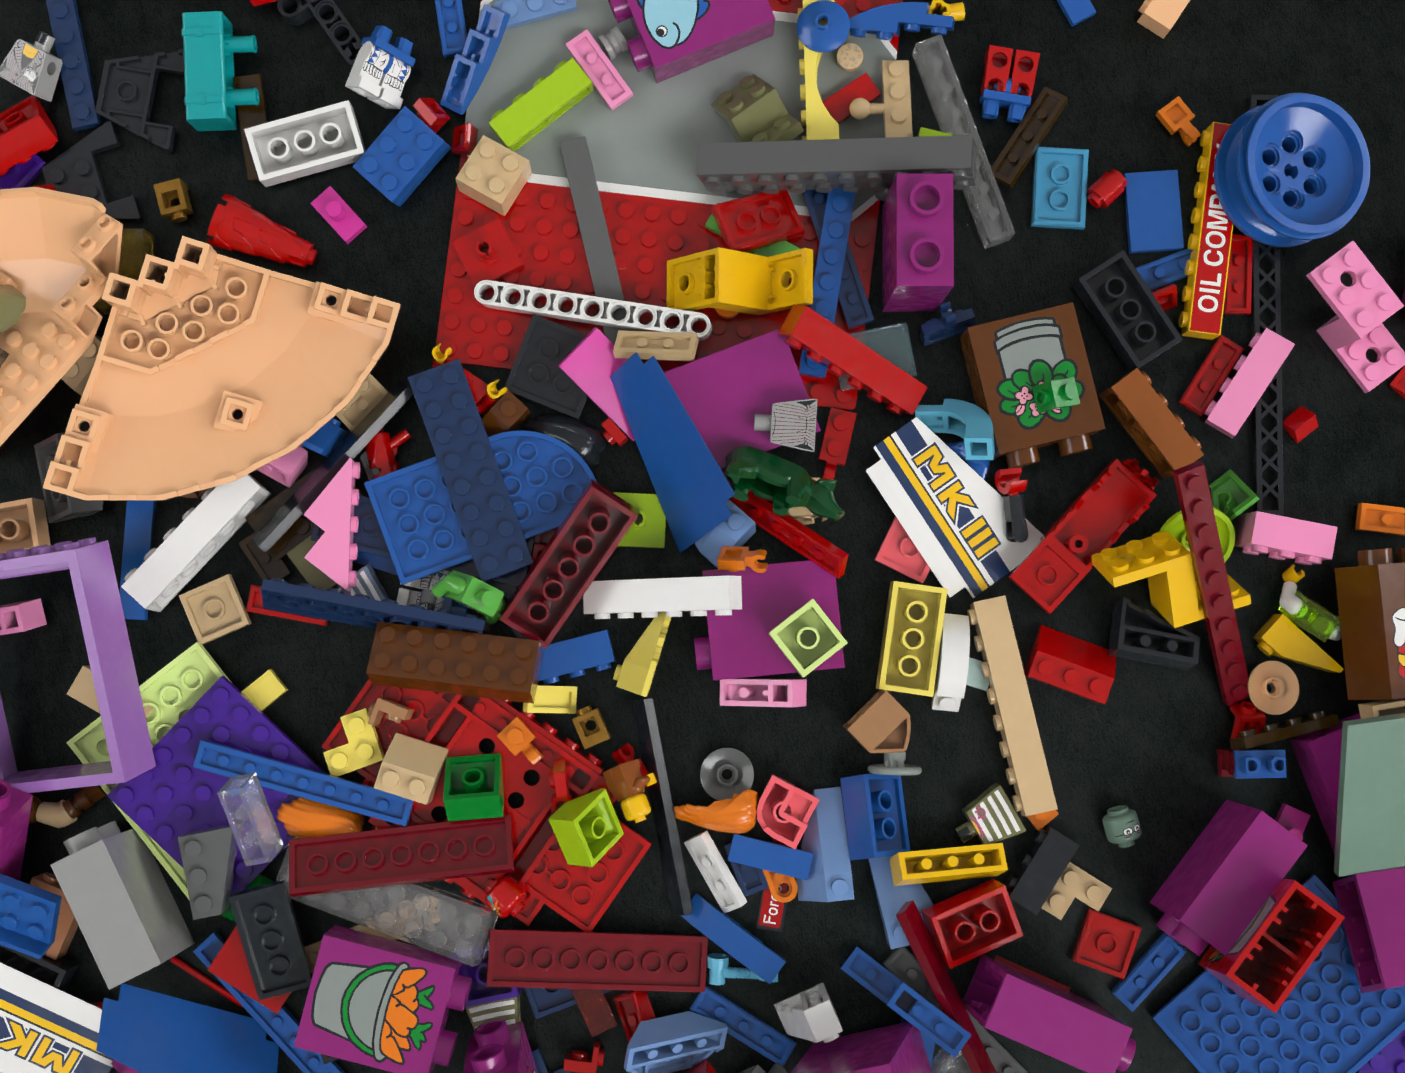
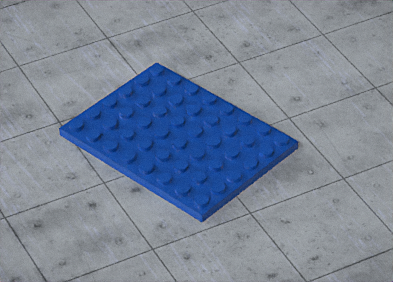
(1317, 1029)

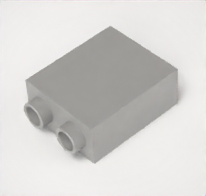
(121, 902)

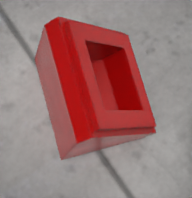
(464, 139)
(1166, 296)
(1300, 423)

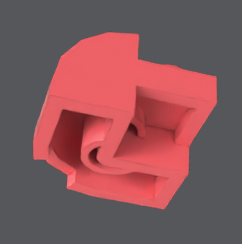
(785, 811)

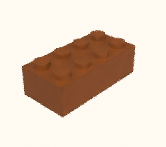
(1151, 423)

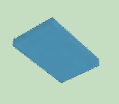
(1059, 188)

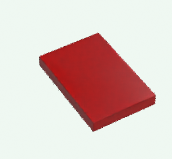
(757, 220)
(233, 968)

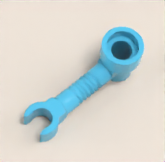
(719, 970)

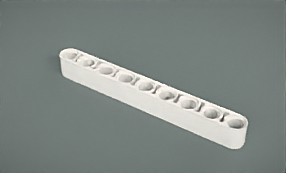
(581, 304)

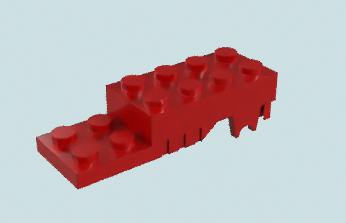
(1085, 528)

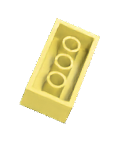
(911, 638)

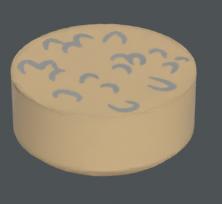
(849, 57)

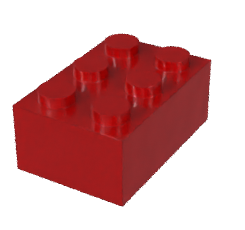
(972, 923)

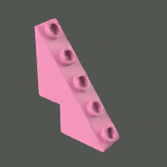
(335, 515)

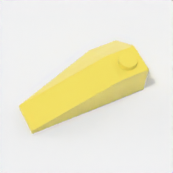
(640, 664)

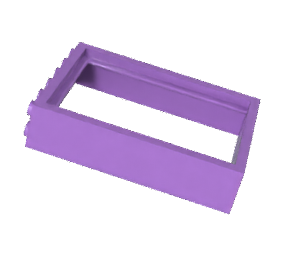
(110, 666)

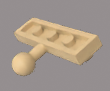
(896, 100)

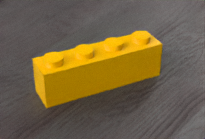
(948, 864)

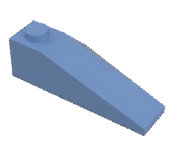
(731, 532)
(827, 838)

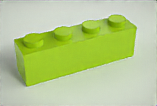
(541, 105)

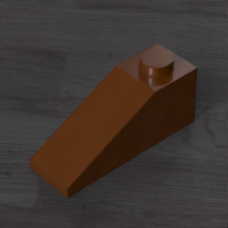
(505, 415)

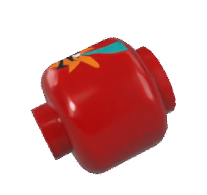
(505, 896)

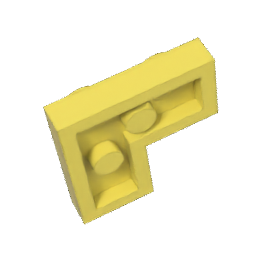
(362, 748)

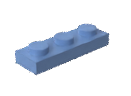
(530, 11)

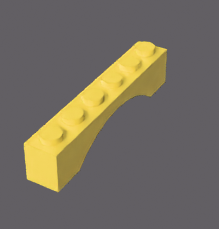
(816, 118)

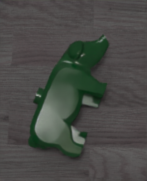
(779, 482)

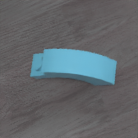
(964, 421)

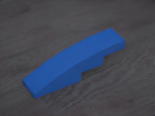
(477, 56)
(734, 939)

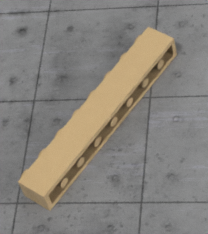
(1012, 706)

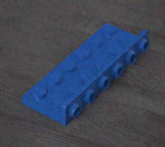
(27, 917)

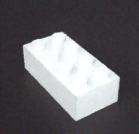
(305, 143)

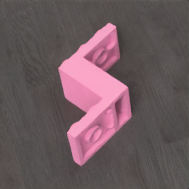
(1358, 316)

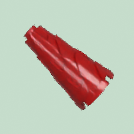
(253, 233)

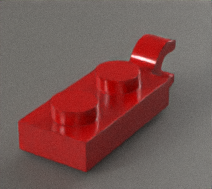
(836, 440)

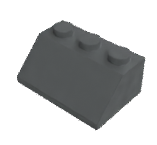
(58, 505)

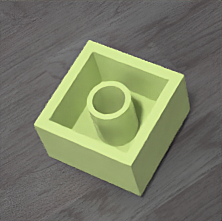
(807, 638)

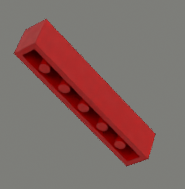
(852, 359)

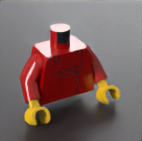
(484, 394)

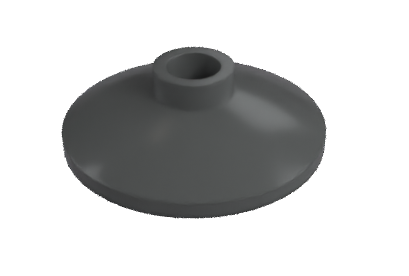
(722, 759)

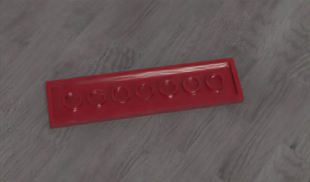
(400, 856)
(596, 960)

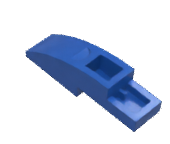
(887, 20)

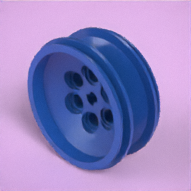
(1317, 171)

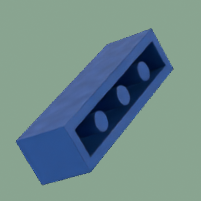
(576, 655)

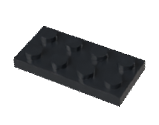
(271, 939)

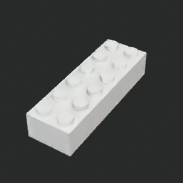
(193, 542)

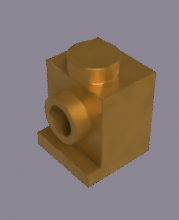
(170, 192)
(590, 737)

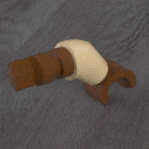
(64, 812)

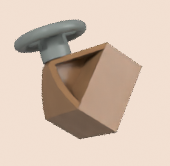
(884, 728)

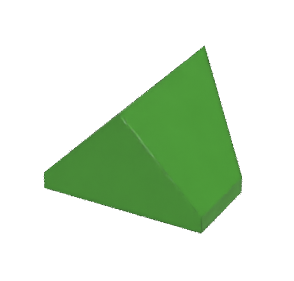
(1231, 495)

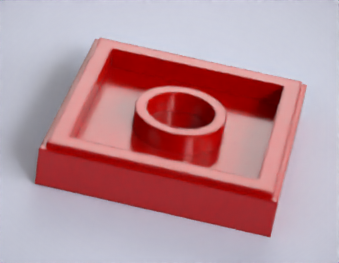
(1106, 943)

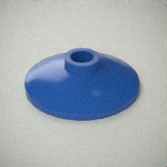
(826, 37)

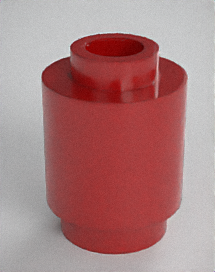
(1106, 189)

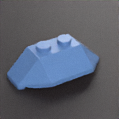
(673, 1043)

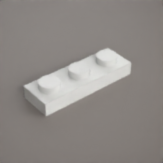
(715, 872)

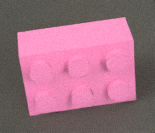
(1285, 538)

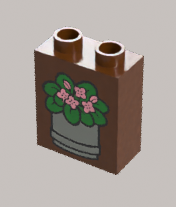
(1013, 357)

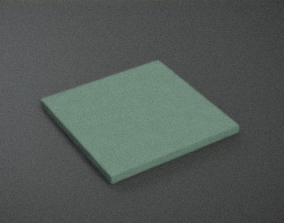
(1371, 796)

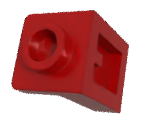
(431, 113)
(1246, 717)
(581, 1062)

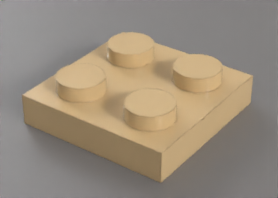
(215, 609)

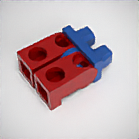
(1005, 91)

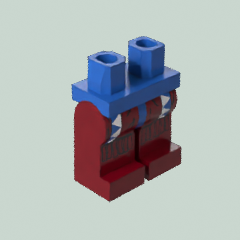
(1251, 763)

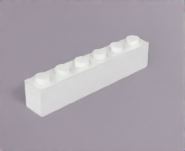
(664, 595)

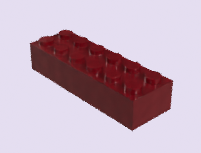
(569, 563)

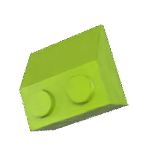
(586, 828)

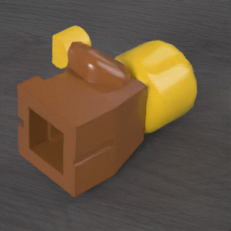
(628, 786)

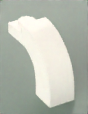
(952, 663)

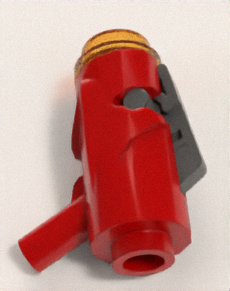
(381, 453)

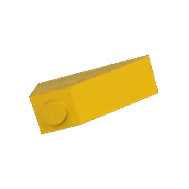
(1286, 641)

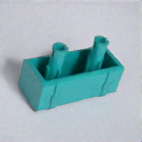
(210, 71)

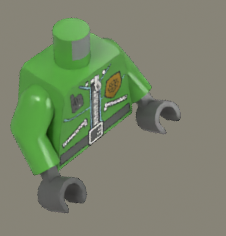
(469, 593)

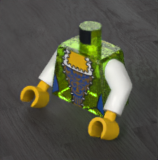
(1306, 611)

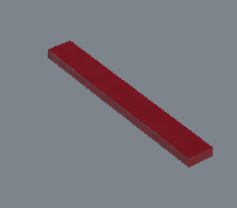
(942, 985)

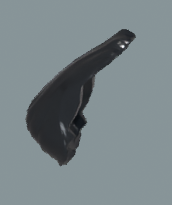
(574, 432)

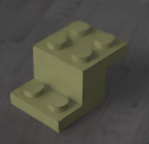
(756, 112)

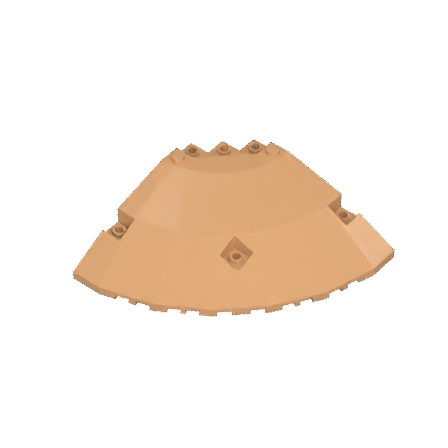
(195, 353)

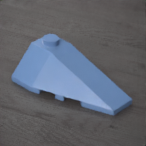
(892, 898)

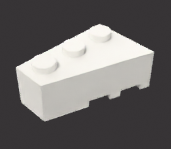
(810, 1015)

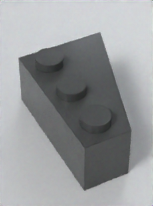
(208, 869)

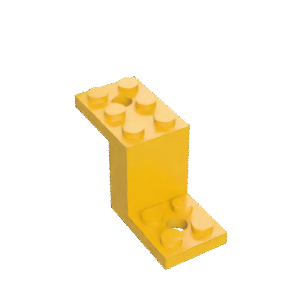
(740, 281)
(1169, 576)

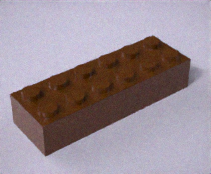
(455, 662)

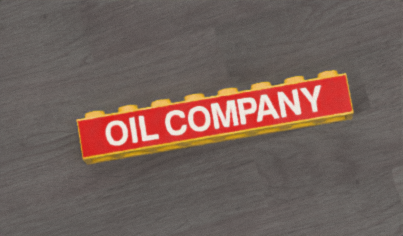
(1210, 248)

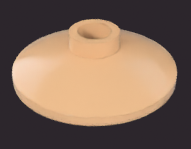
(1283, 687)

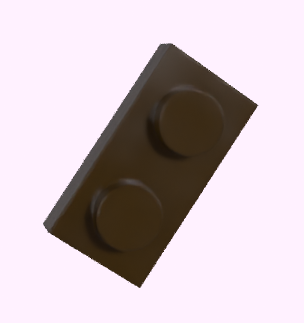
(263, 561)

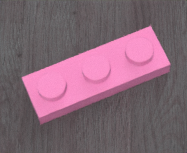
(599, 70)

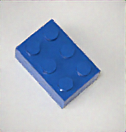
(401, 157)

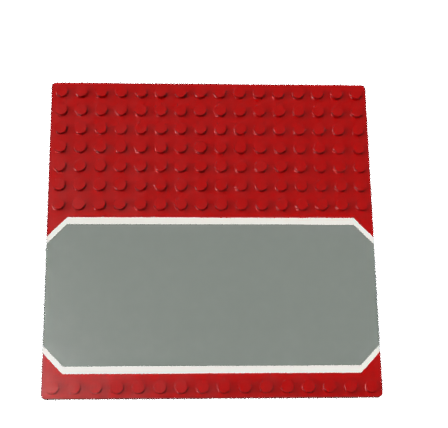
(645, 180)

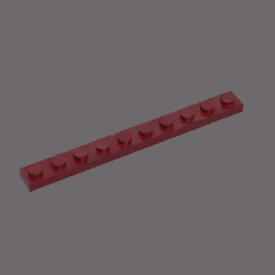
(1212, 581)

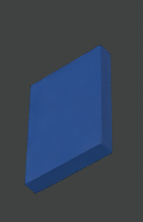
(1153, 211)

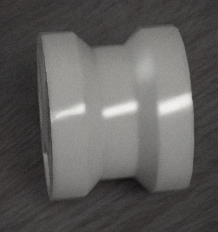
(613, 43)

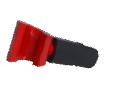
(1008, 483)

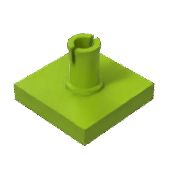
(649, 526)

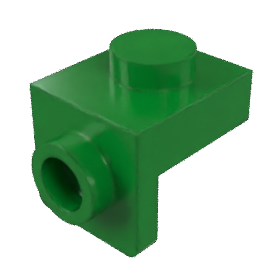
(1056, 394)

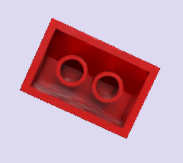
(24, 132)
(1071, 665)

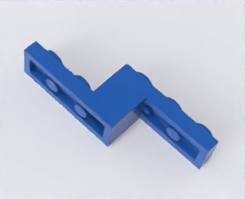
(906, 1002)

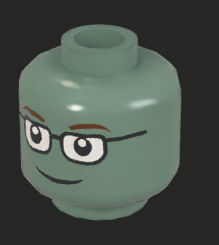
(1122, 826)

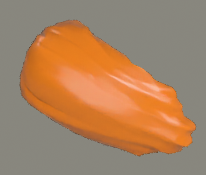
(728, 815)
(312, 819)

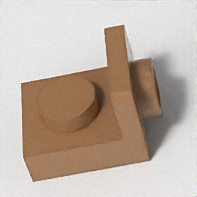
(393, 710)

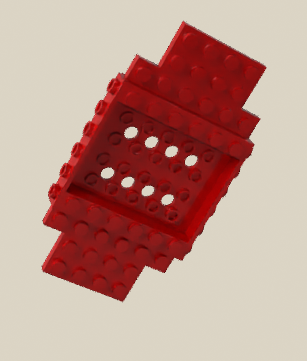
(539, 864)

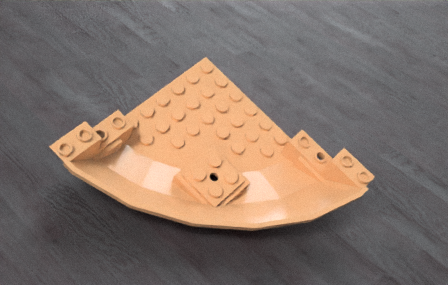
(59, 257)

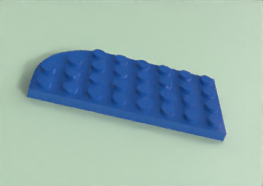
(421, 520)

